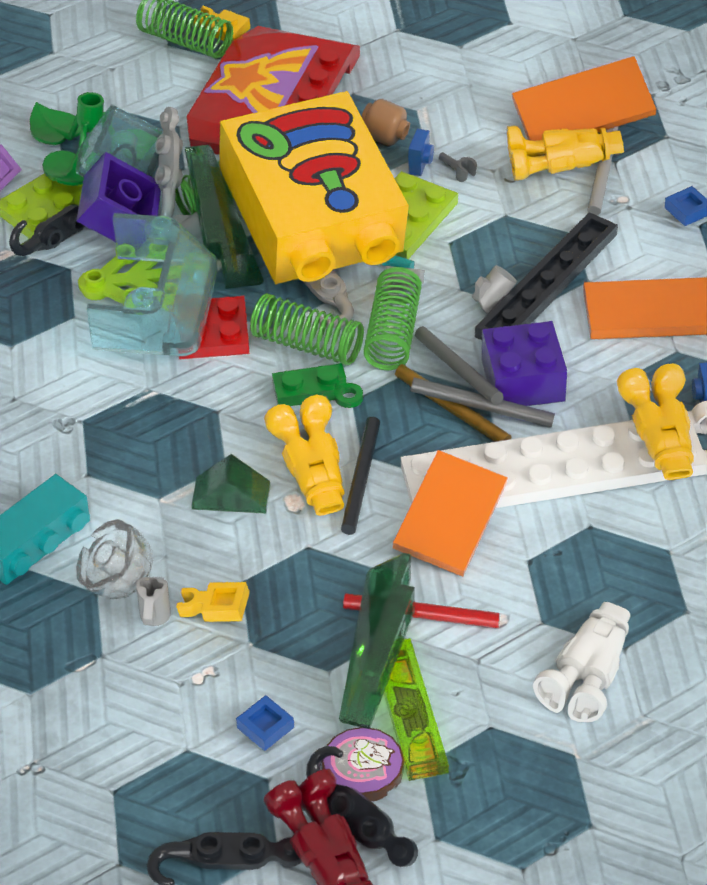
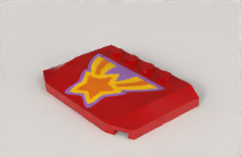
(267, 72)

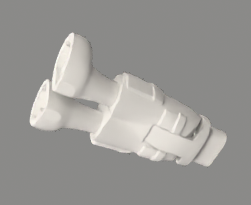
(590, 657)

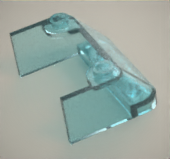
(164, 317)

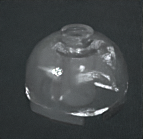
(114, 560)

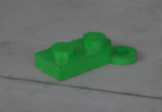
(329, 380)

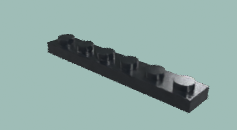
(551, 274)

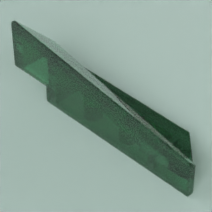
(219, 220)
(379, 635)

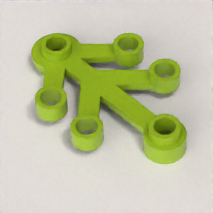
(104, 282)

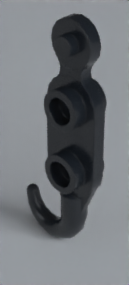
(47, 233)
(365, 819)
(223, 851)

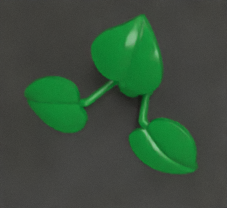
(56, 126)

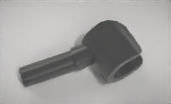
(462, 167)

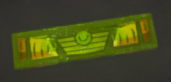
(414, 718)

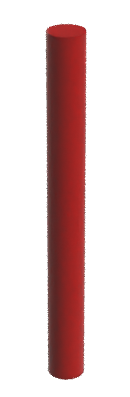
(439, 612)

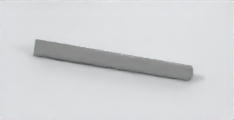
(600, 183)

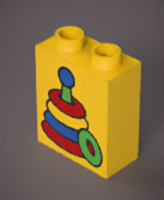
(312, 188)

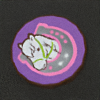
(369, 764)

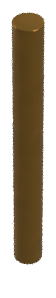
(461, 411)

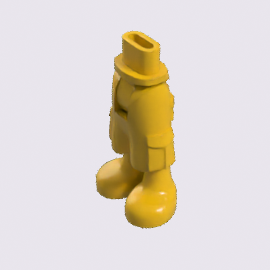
(561, 150)
(663, 426)
(311, 461)

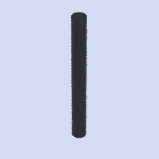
(360, 476)

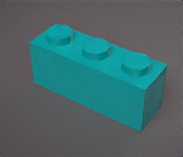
(39, 525)

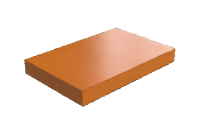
(450, 513)

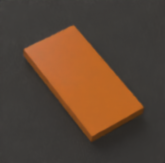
(586, 100)
(646, 308)

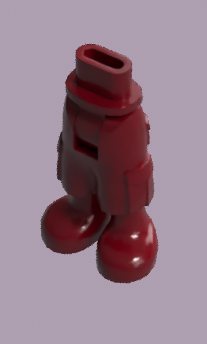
(325, 842)

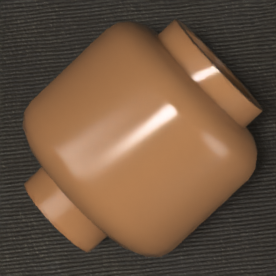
(386, 122)

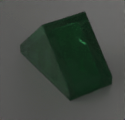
(231, 488)

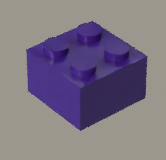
(115, 188)
(525, 363)

